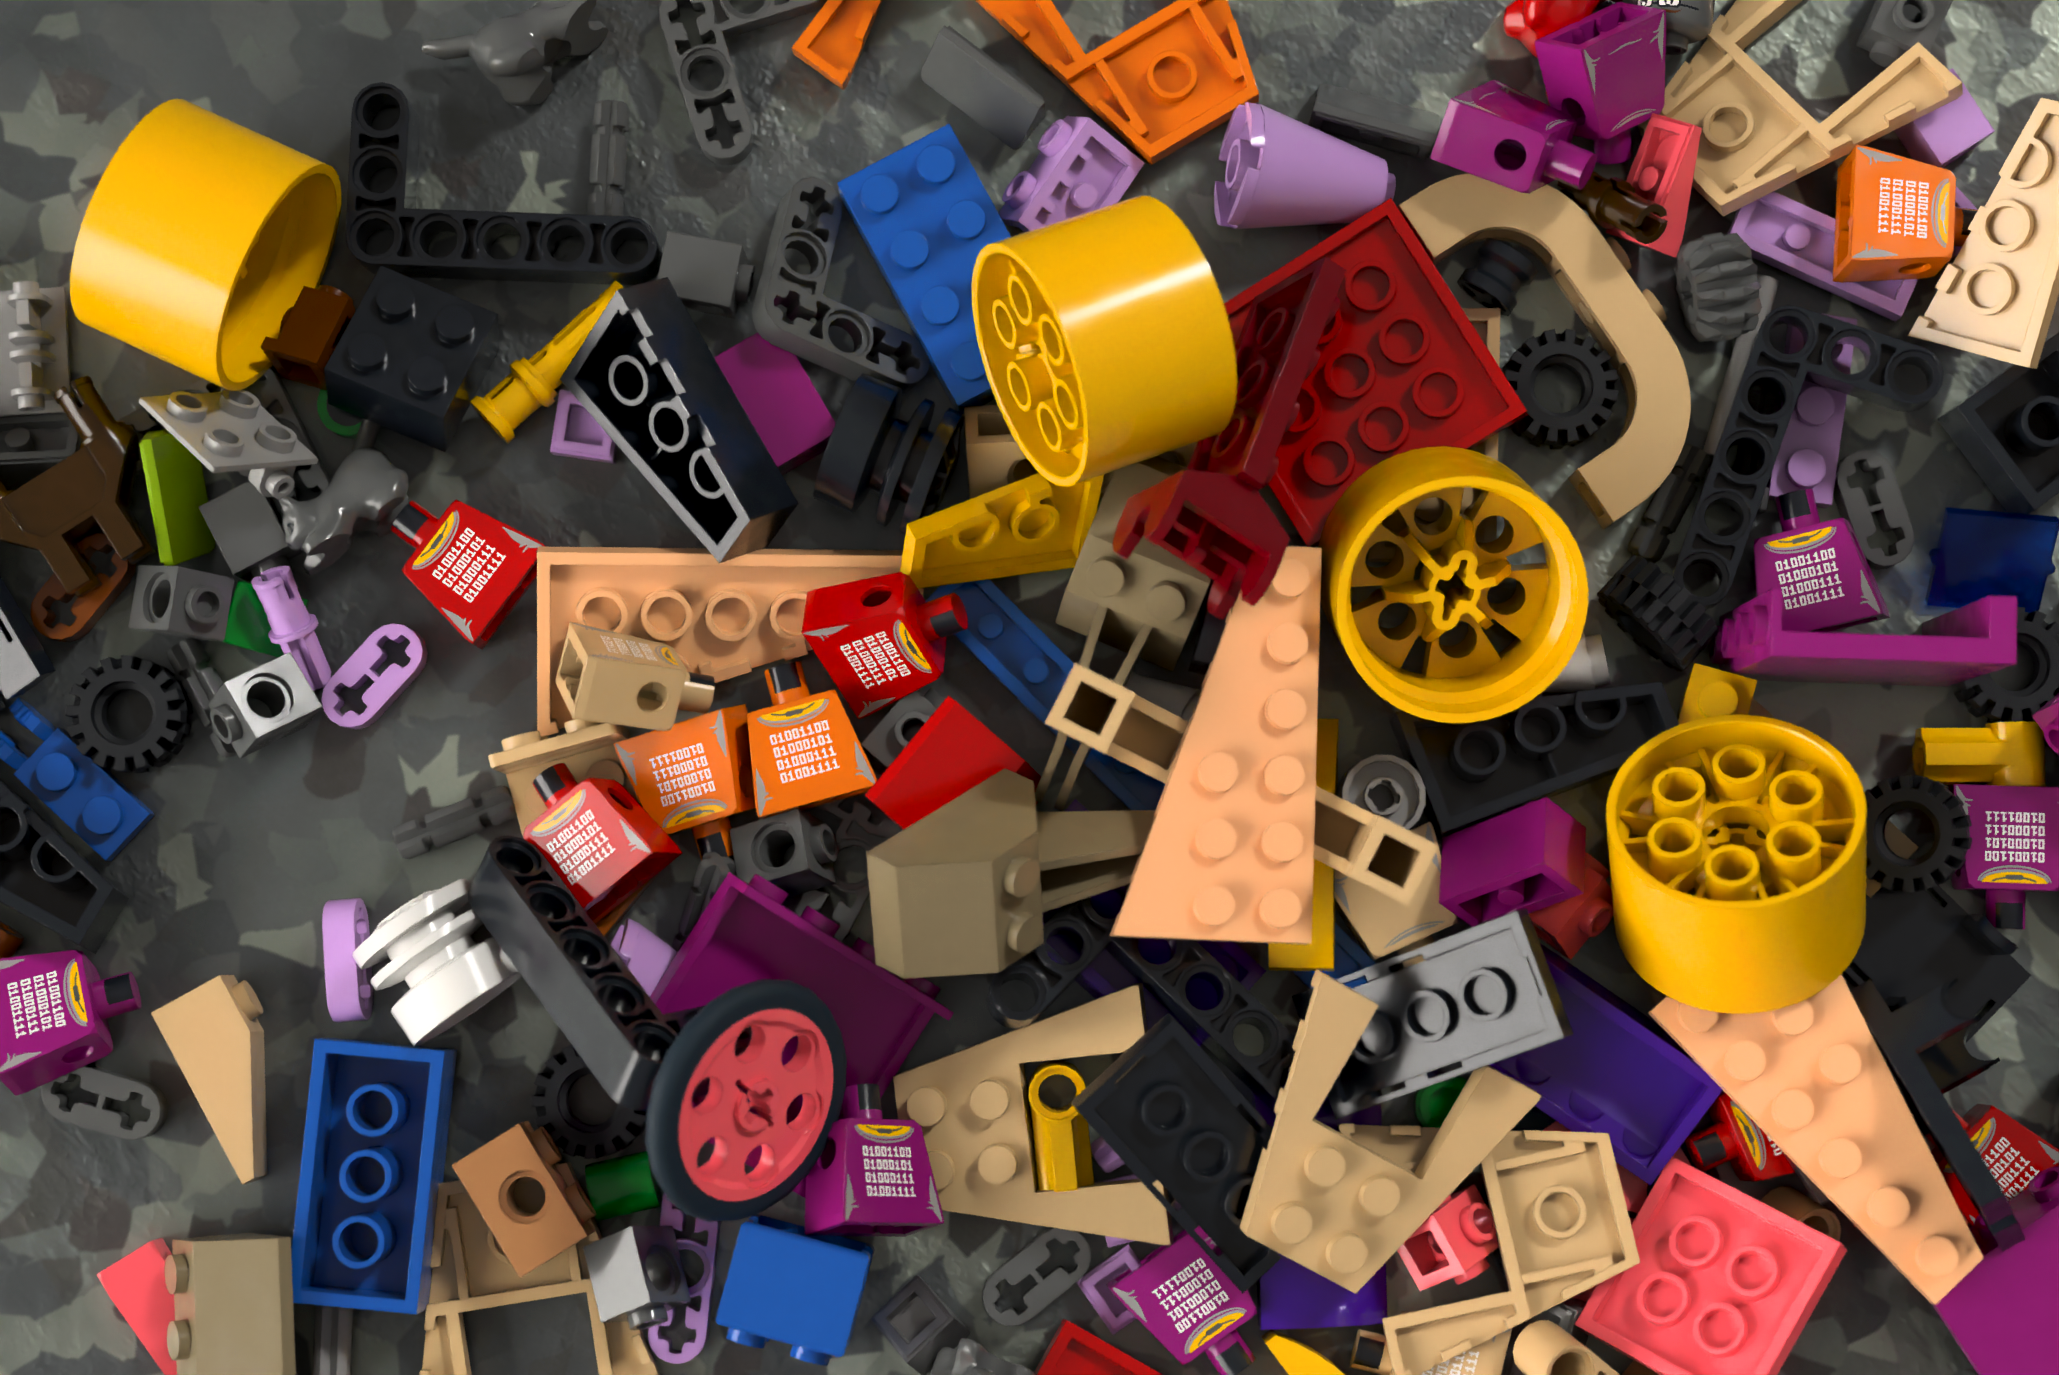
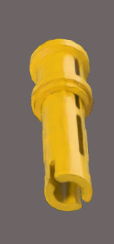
(535, 380)

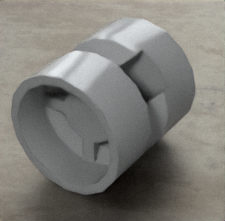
(1386, 788)

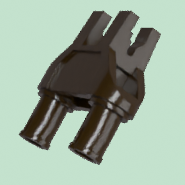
(80, 495)

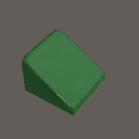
(249, 624)

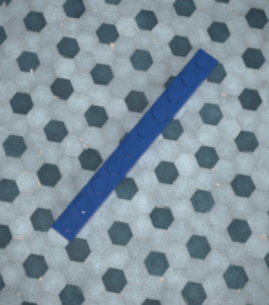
(1036, 674)

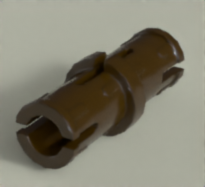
(1616, 205)

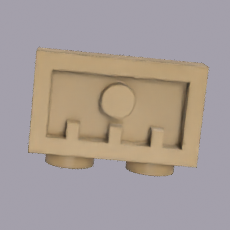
(584, 749)

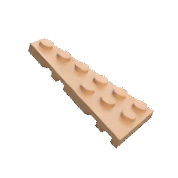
(709, 611)
(1239, 804)
(1837, 1113)

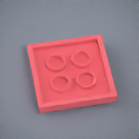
(1715, 1283)

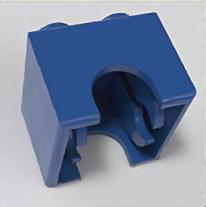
(794, 1289)

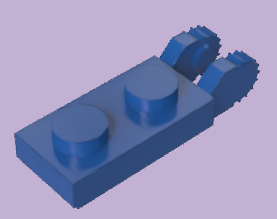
(73, 786)

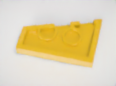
(1002, 533)

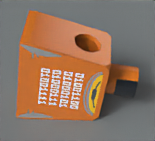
(1894, 218)
(803, 747)
(694, 775)

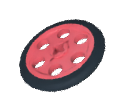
(705, 1050)

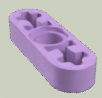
(695, 1317)

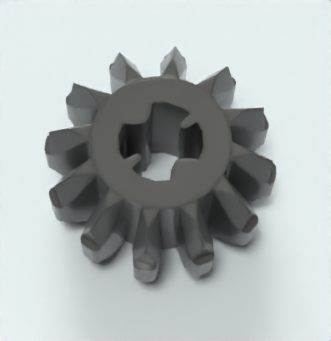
(1718, 287)

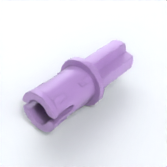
(292, 623)

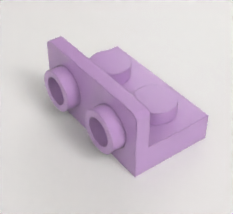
(1072, 175)

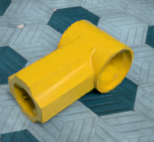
(1990, 755)
(1060, 1134)

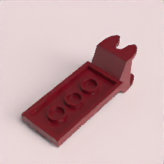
(1214, 507)

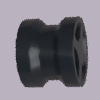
(1497, 276)

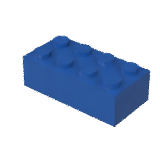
(924, 228)
(371, 1174)

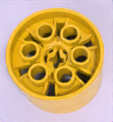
(203, 242)
(1104, 339)
(1469, 678)
(1778, 821)

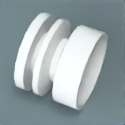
(437, 960)

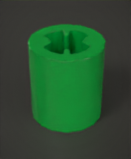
(622, 1186)

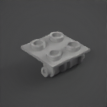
(33, 349)
(233, 434)

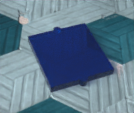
(1991, 555)

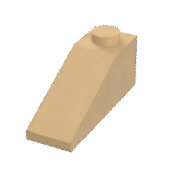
(223, 1060)

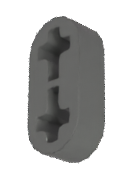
(1886, 502)
(100, 1115)
(1047, 1287)

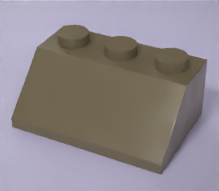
(231, 1305)

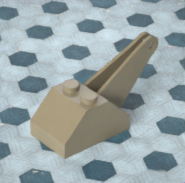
(1128, 604)
(979, 872)

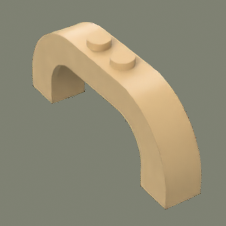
(1606, 300)
(1150, 737)

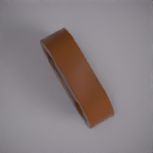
(89, 607)

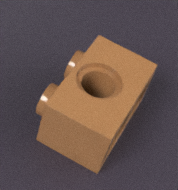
(490, 1181)

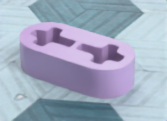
(386, 686)
(347, 985)

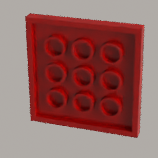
(1391, 372)

